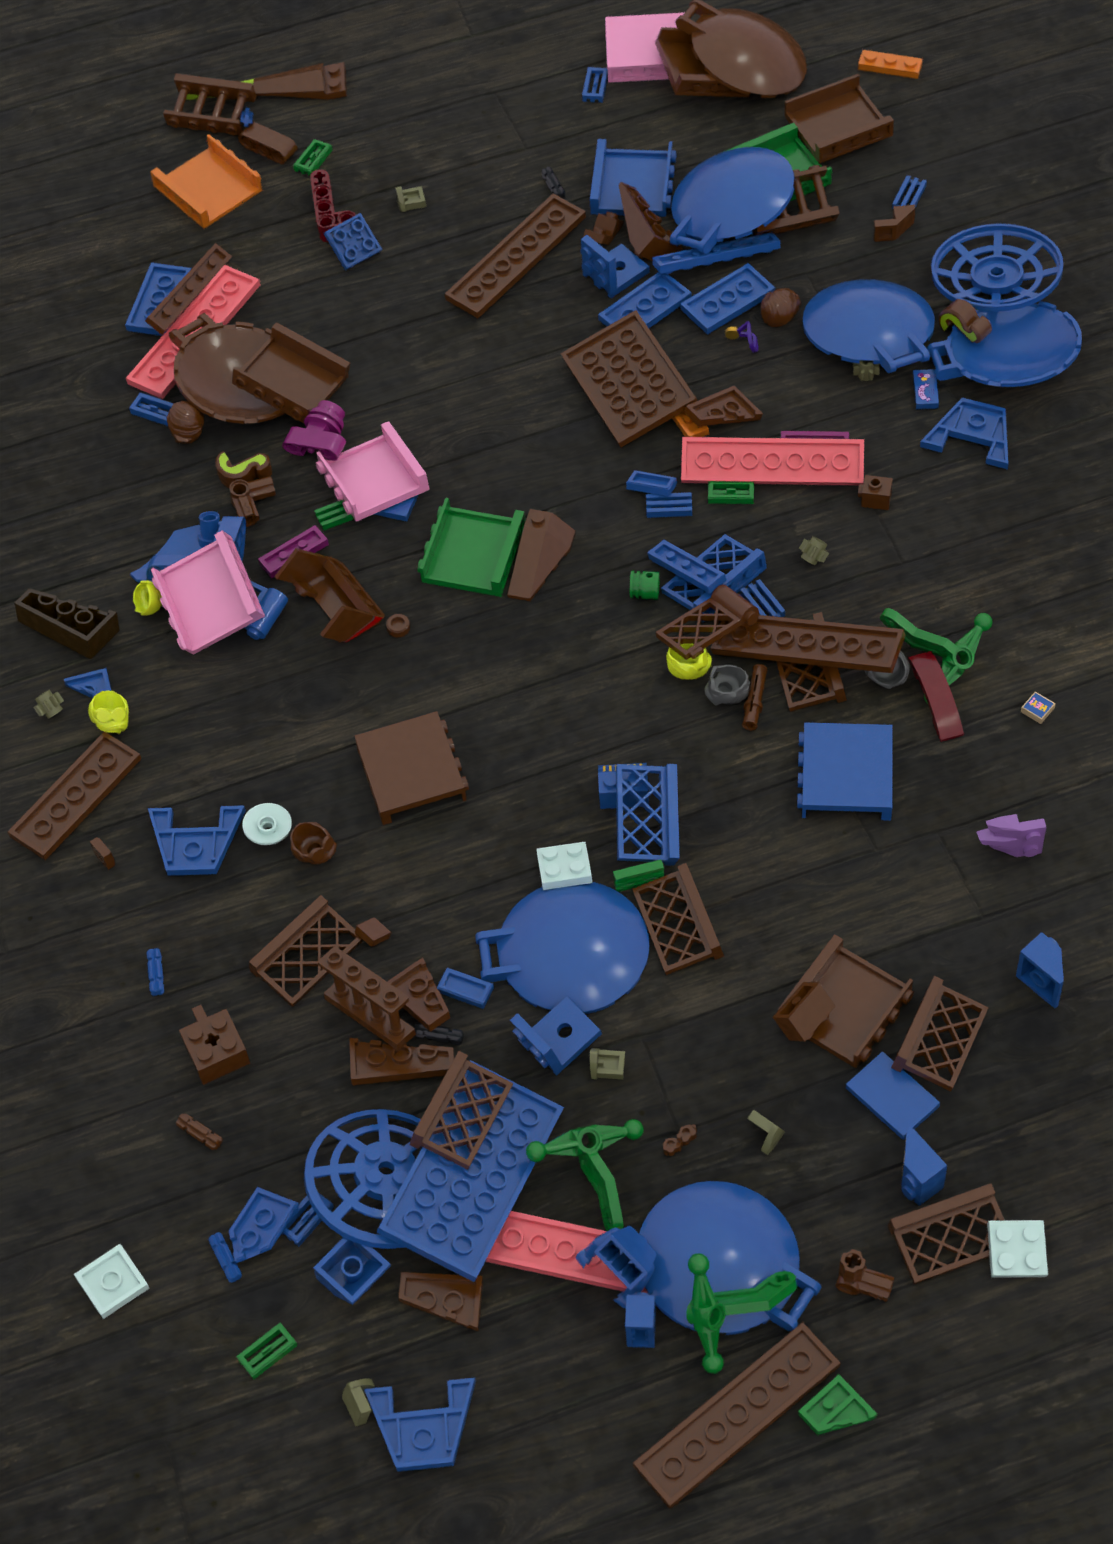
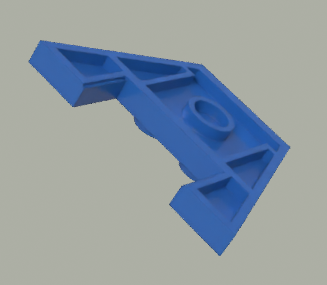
(973, 423)
(195, 849)
(423, 1436)

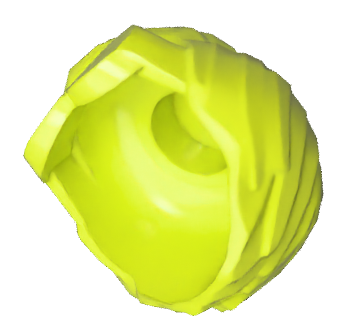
(688, 668)
(109, 712)

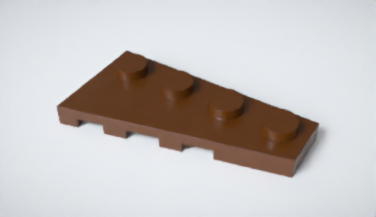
(383, 1063)

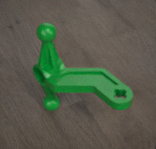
(941, 646)
(590, 1161)
(709, 1308)

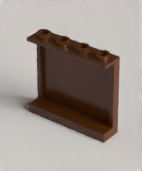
(683, 68)
(837, 119)
(291, 373)
(410, 764)
(863, 1000)

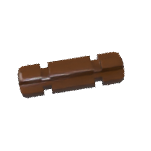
(199, 1131)

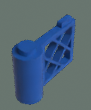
(272, 604)

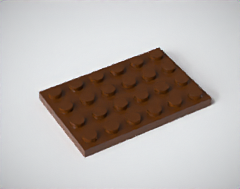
(628, 378)

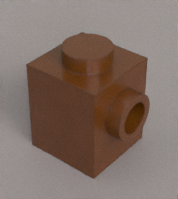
(875, 492)

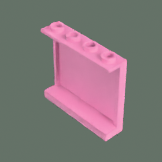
(633, 49)
(374, 474)
(208, 595)

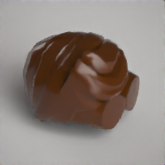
(779, 307)
(185, 422)
(312, 843)

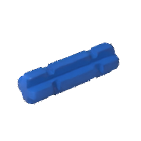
(246, 117)
(155, 972)
(225, 1257)

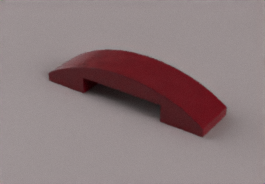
(938, 695)

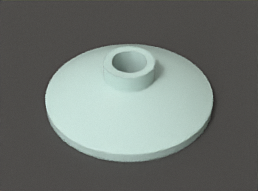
(266, 816)

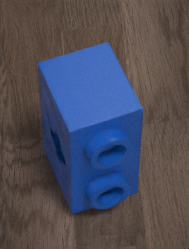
(640, 1320)

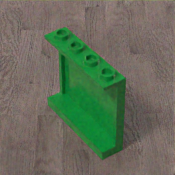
(786, 143)
(471, 550)

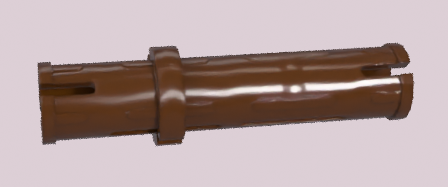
(753, 703)

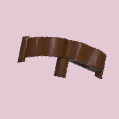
(684, 1137)

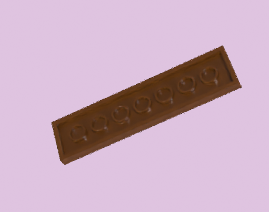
(515, 255)
(814, 643)
(736, 1415)

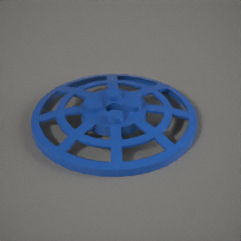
(997, 272)
(365, 1172)

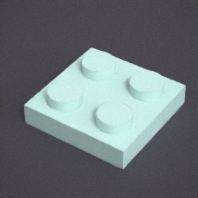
(564, 865)
(1017, 1248)
(111, 1281)

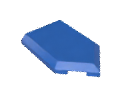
(260, 1223)

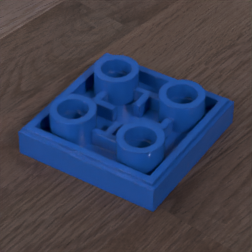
(353, 241)

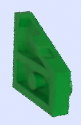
(836, 1408)

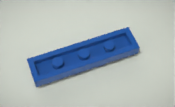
(687, 566)

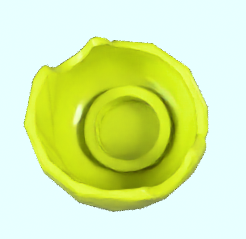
(146, 598)

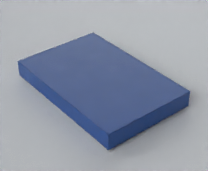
(892, 1095)

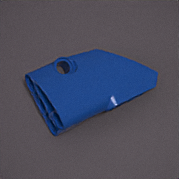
(191, 539)

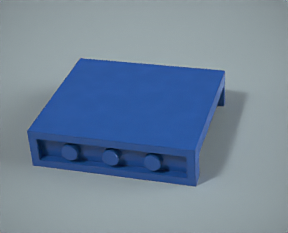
(643, 169)
(846, 768)

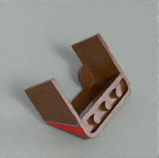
(335, 591)

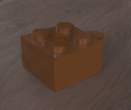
(214, 1045)

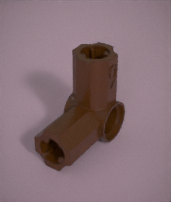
(245, 493)
(856, 1278)

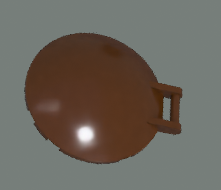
(744, 50)
(206, 369)

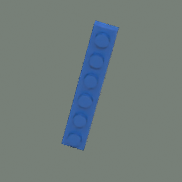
(720, 252)

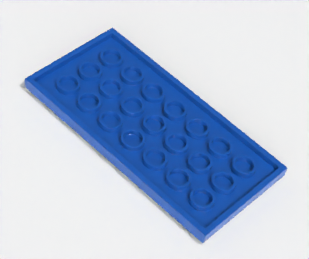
(459, 1212)

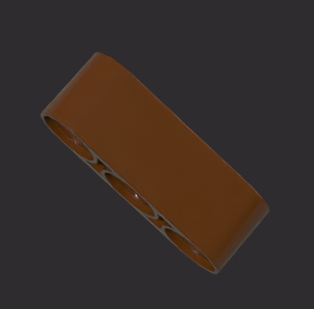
(267, 143)

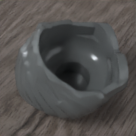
(893, 679)
(728, 686)

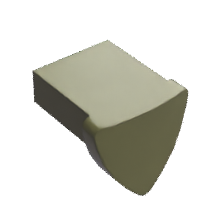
(410, 198)
(607, 1064)
(774, 1131)
(356, 1401)

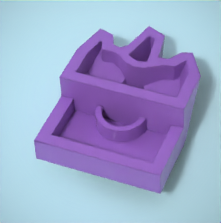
(1014, 836)

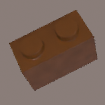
(804, 1011)

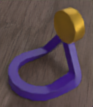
(734, 333)

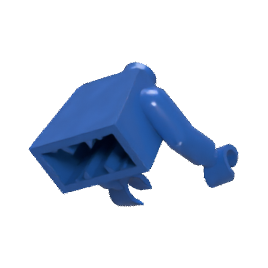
(625, 1255)

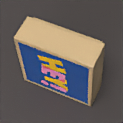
(1038, 707)

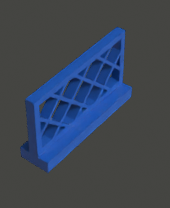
(740, 576)
(668, 813)

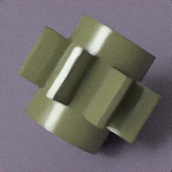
(866, 370)
(814, 550)
(48, 704)

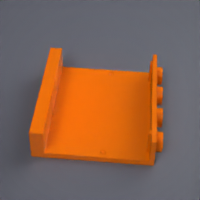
(209, 184)

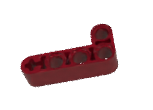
(323, 204)

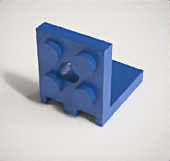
(602, 266)
(544, 1037)

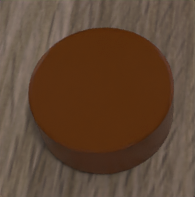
(398, 625)

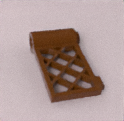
(727, 607)

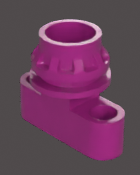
(322, 432)

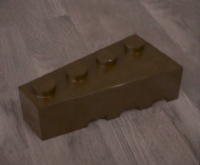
(66, 622)

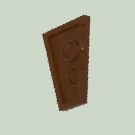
(723, 408)
(424, 998)
(444, 1296)

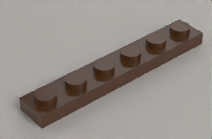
(188, 289)

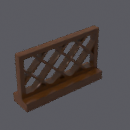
(832, 676)
(699, 918)
(287, 940)
(923, 1020)
(439, 1106)
(937, 1214)

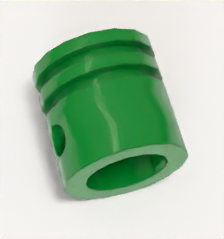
(645, 585)

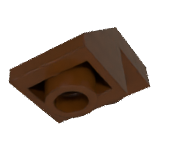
(605, 228)
(893, 228)

